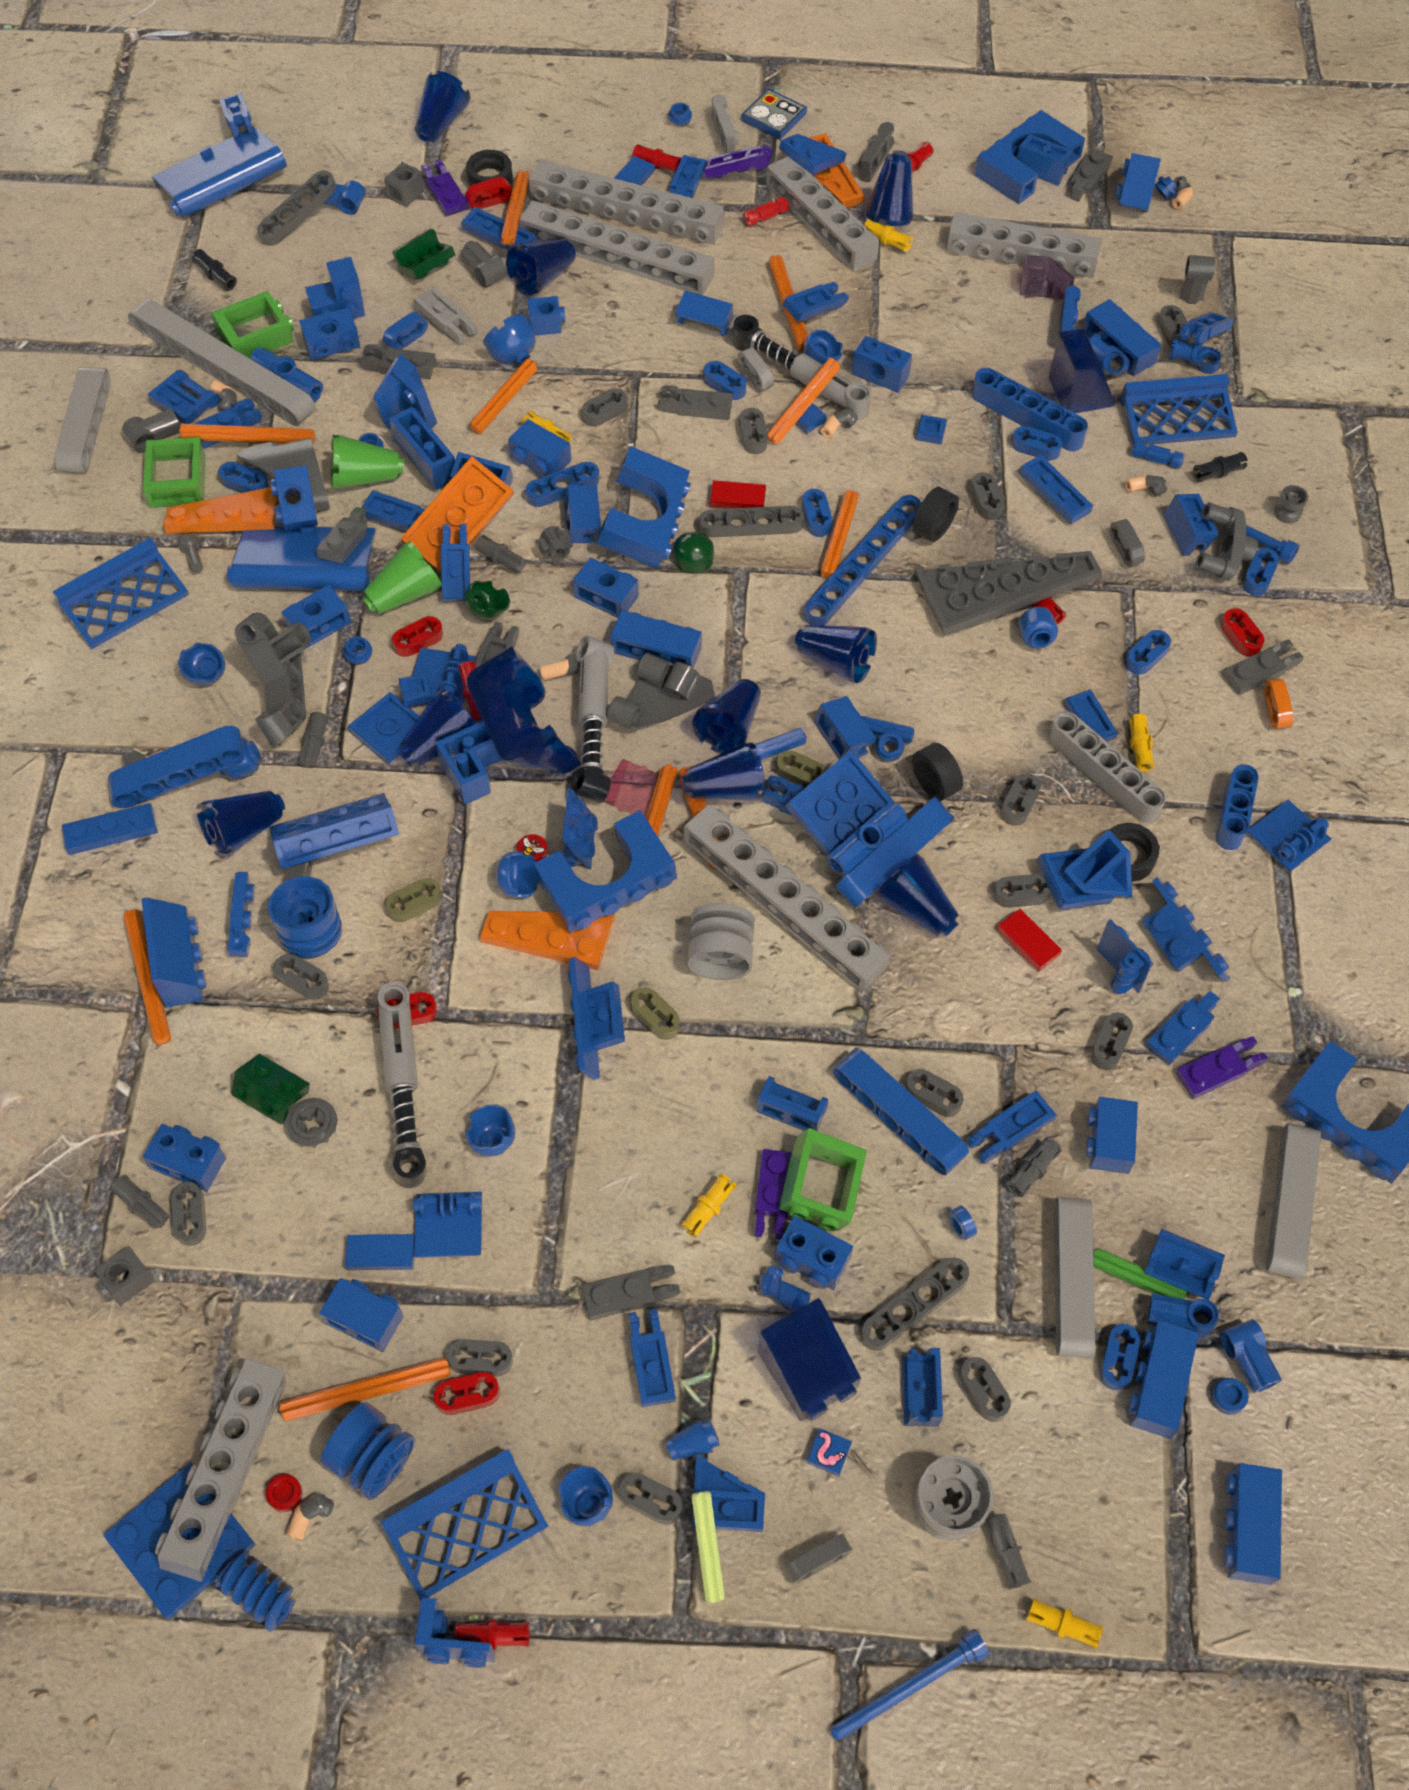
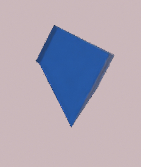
(1103, 868)

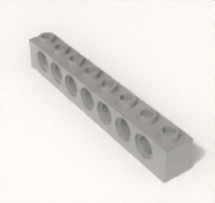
(627, 202)
(621, 248)
(857, 970)

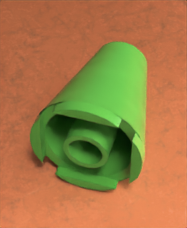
(361, 463)
(401, 581)

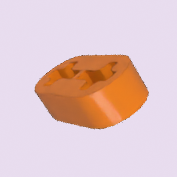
(1278, 703)

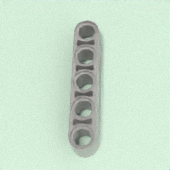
(82, 420)
(1111, 779)
(1293, 1201)
(1074, 1277)

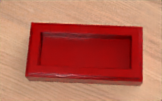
(737, 495)
(1029, 940)

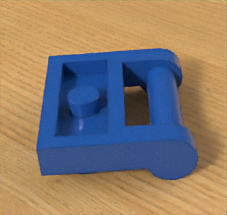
(184, 405)

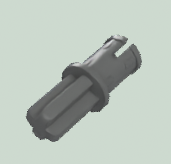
(499, 553)
(313, 739)
(139, 1202)
(1008, 1551)

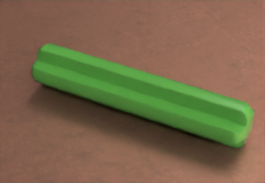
(1133, 1274)

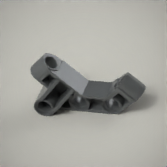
(279, 666)

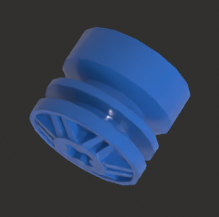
(305, 917)
(367, 1450)

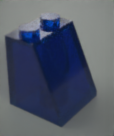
(1078, 374)
(809, 1361)

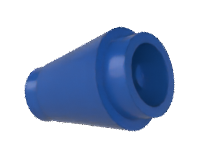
(693, 1441)

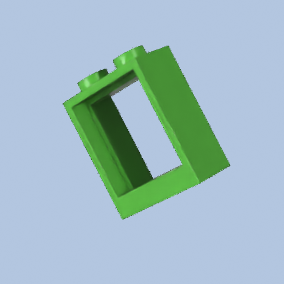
(248, 310)
(188, 490)
(835, 1152)

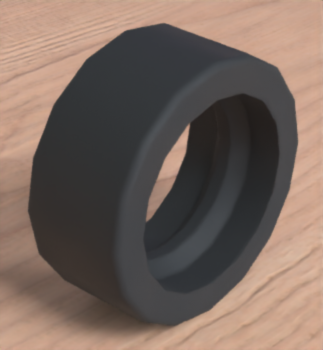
(488, 160)
(935, 514)
(937, 771)
(1146, 839)

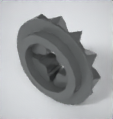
(306, 1111)

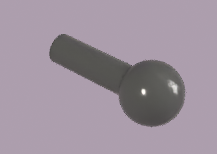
(189, 545)

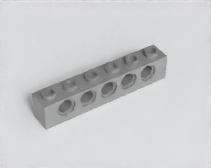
(823, 213)
(1011, 241)
(193, 1556)

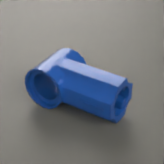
(346, 197)
(1181, 1311)
(1247, 1346)

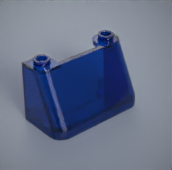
(504, 696)

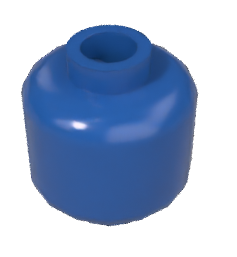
(1038, 627)
(249, 764)

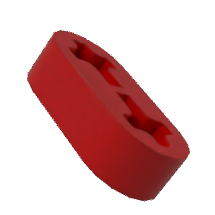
(488, 193)
(1244, 631)
(417, 636)
(417, 1017)
(469, 1401)

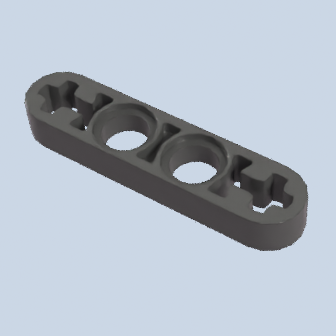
(293, 204)
(751, 525)
(917, 1306)

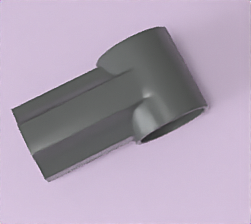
(486, 268)
(1197, 273)
(151, 428)

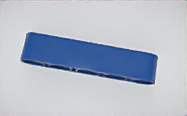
(1028, 408)
(176, 767)
(894, 852)
(900, 1111)

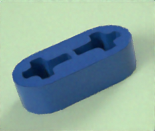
(405, 331)
(727, 378)
(1036, 443)
(243, 477)
(822, 512)
(1265, 573)
(1143, 648)
(1127, 1358)

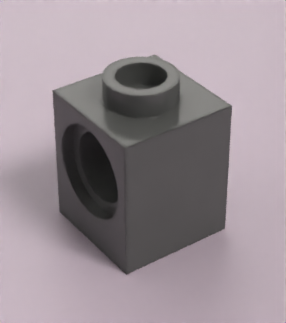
(404, 184)
(136, 1281)

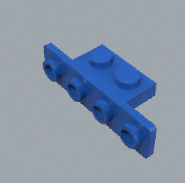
(1178, 936)
(595, 1015)

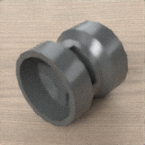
(1291, 504)

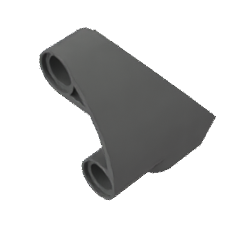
(277, 456)
(660, 694)

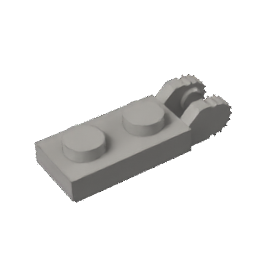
(724, 124)
(444, 314)

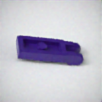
(738, 161)
(444, 189)
(1219, 1068)
(770, 1190)

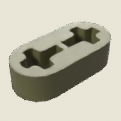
(803, 768)
(413, 900)
(659, 1008)

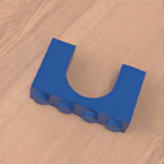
(1010, 176)
(665, 485)
(582, 902)
(1316, 1105)

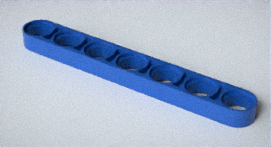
(859, 570)

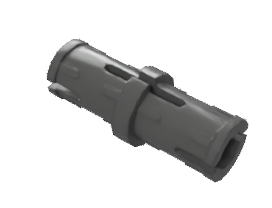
(1034, 1167)

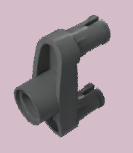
(1234, 542)

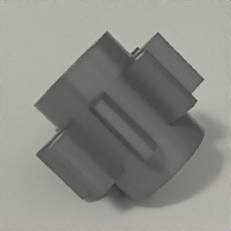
(555, 543)

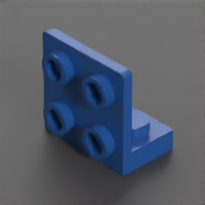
(433, 1643)

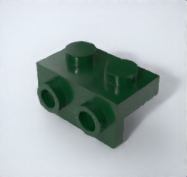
(422, 255)
(268, 1087)

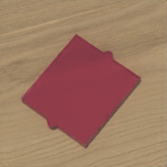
(632, 788)

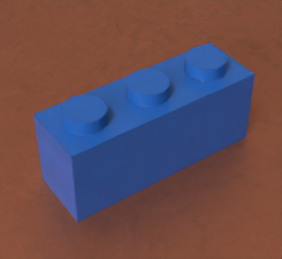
(1125, 334)
(422, 447)
(639, 635)
(1163, 1379)
(1254, 1524)

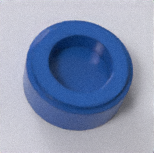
(962, 1222)
(1229, 1396)

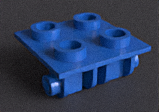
(443, 670)
(578, 831)
(1290, 835)
(1130, 962)
(448, 1224)

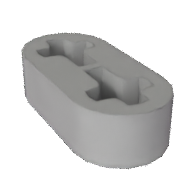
(755, 369)

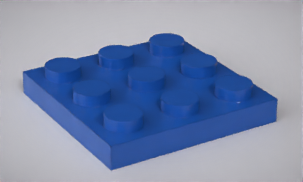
(838, 803)
(138, 1535)

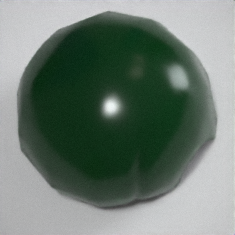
(693, 552)
(486, 601)

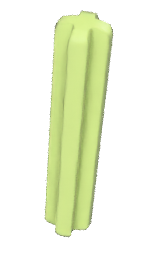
(708, 1547)

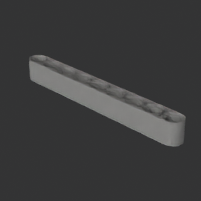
(222, 362)

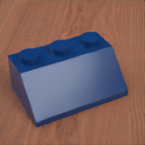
(173, 952)

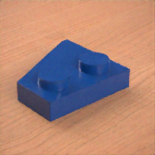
(811, 153)
(733, 1502)

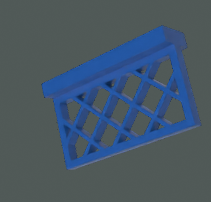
(1171, 391)
(105, 577)
(333, 830)
(449, 1496)

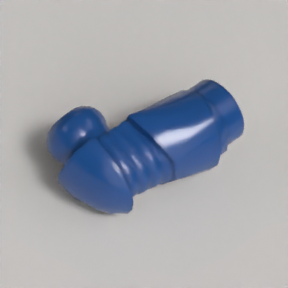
(787, 1294)

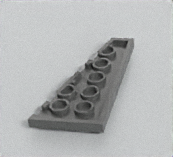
(995, 587)

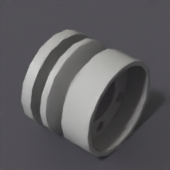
(721, 941)
(959, 1478)

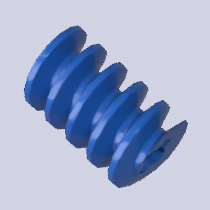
(255, 1591)

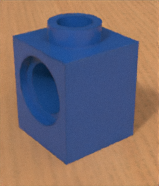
(546, 315)

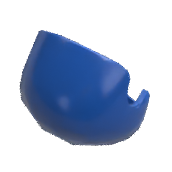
(822, 346)
(202, 664)
(516, 874)
(490, 1130)
(585, 1496)

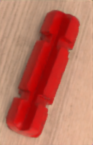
(766, 211)

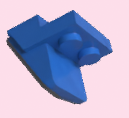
(401, 390)

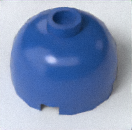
(511, 342)

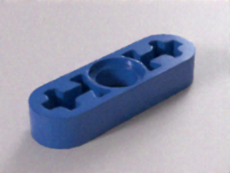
(568, 474)

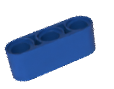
(1237, 818)

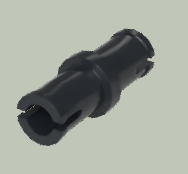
(214, 269)
(1220, 467)

